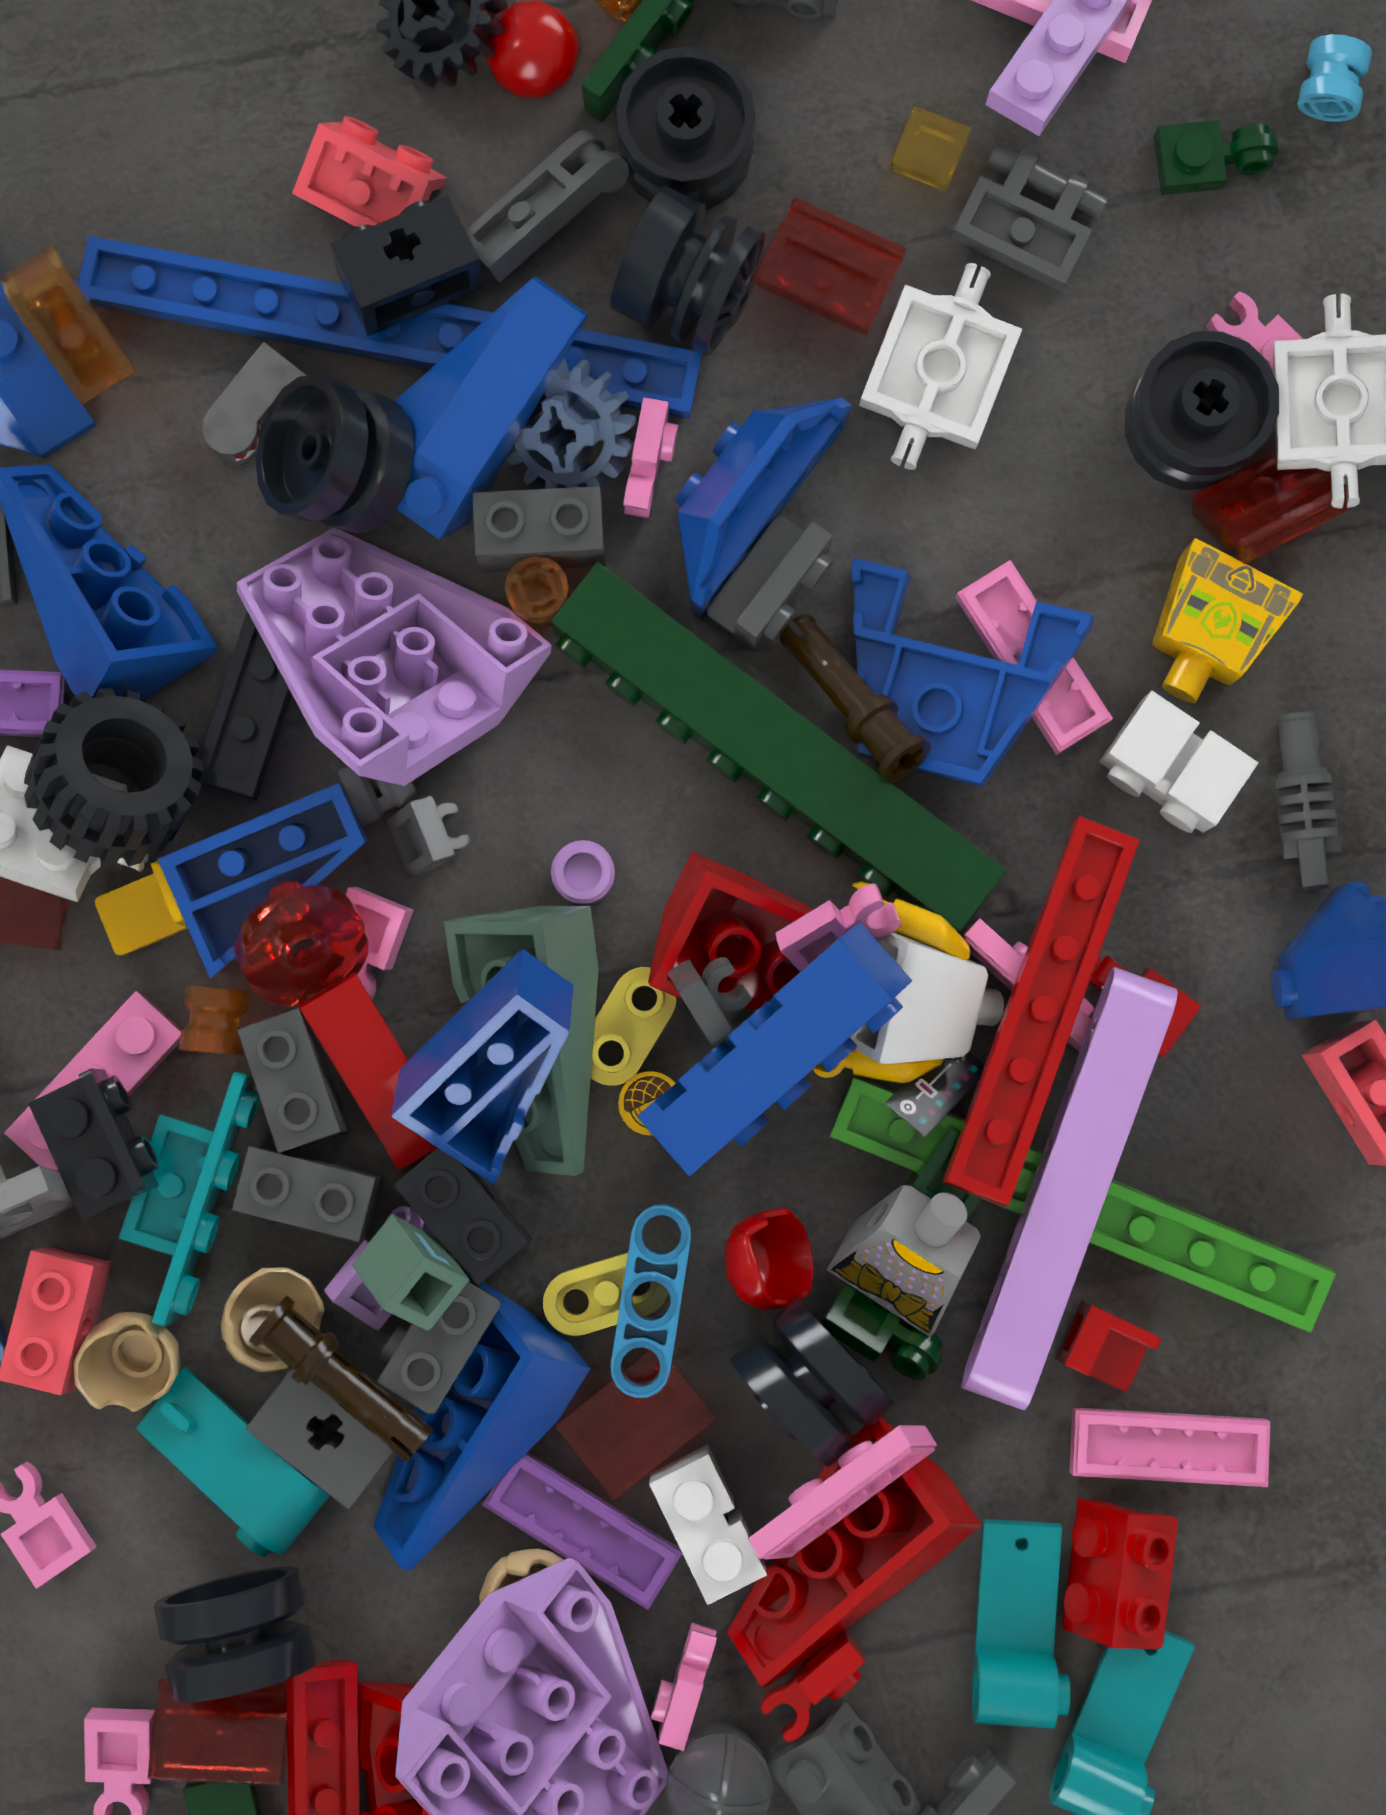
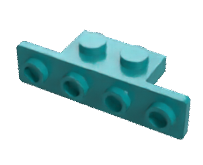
(179, 1211)

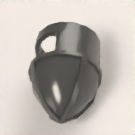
(719, 1774)

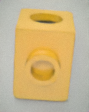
(140, 913)

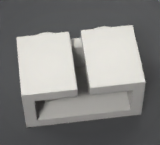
(1174, 766)
(694, 1504)

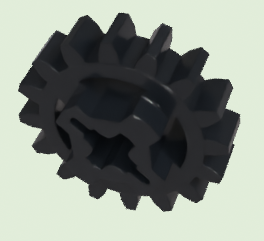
(437, 48)

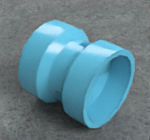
(1333, 85)

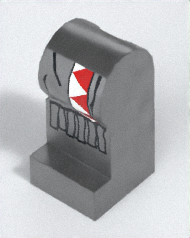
(239, 412)

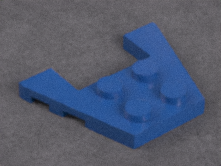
(955, 699)

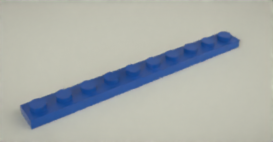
(322, 317)

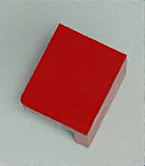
(1105, 1346)

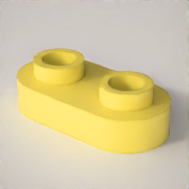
(631, 1028)
(603, 1285)

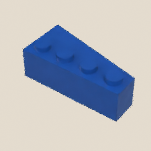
(777, 1048)

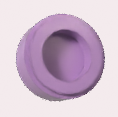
(583, 872)

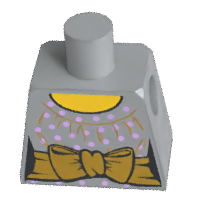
(908, 1254)

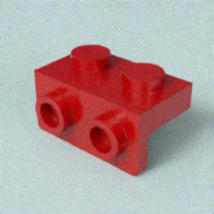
(1119, 1575)

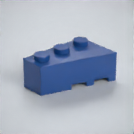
(234, 870)
(487, 1065)

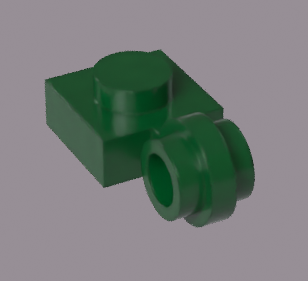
(1195, 158)
(869, 1327)

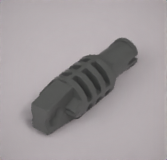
(1305, 800)

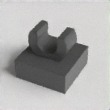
(422, 835)
(704, 998)

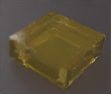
(930, 148)

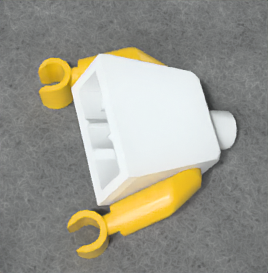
(938, 1005)

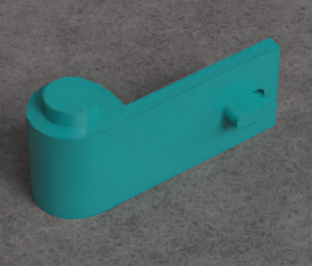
(232, 1466)
(1015, 1627)
(1115, 1730)

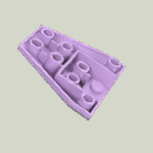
(388, 654)
(532, 1710)

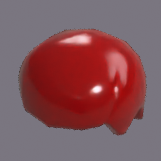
(534, 51)
(769, 1259)

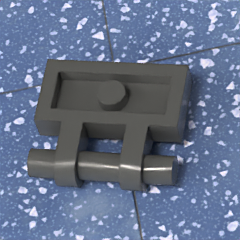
(1022, 231)

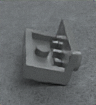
(768, 579)
(426, 1362)
(841, 1771)

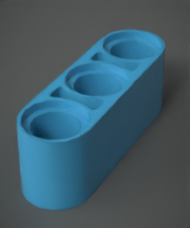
(639, 1330)

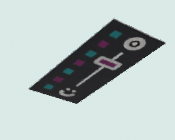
(936, 1092)

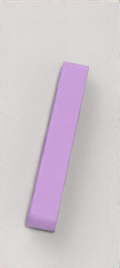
(1069, 1188)

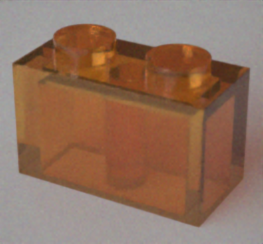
(66, 324)

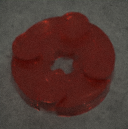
(287, 918)

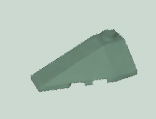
(565, 942)

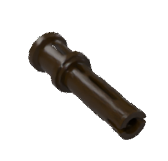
(869, 716)
(318, 1360)

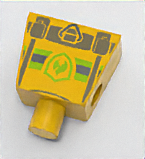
(1217, 619)

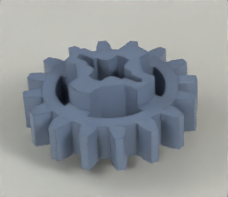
(592, 414)

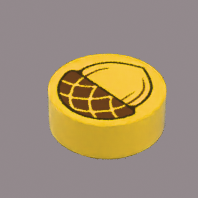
(639, 1094)

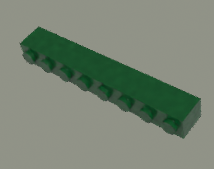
(772, 748)

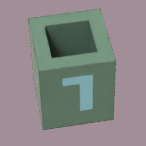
(410, 1273)

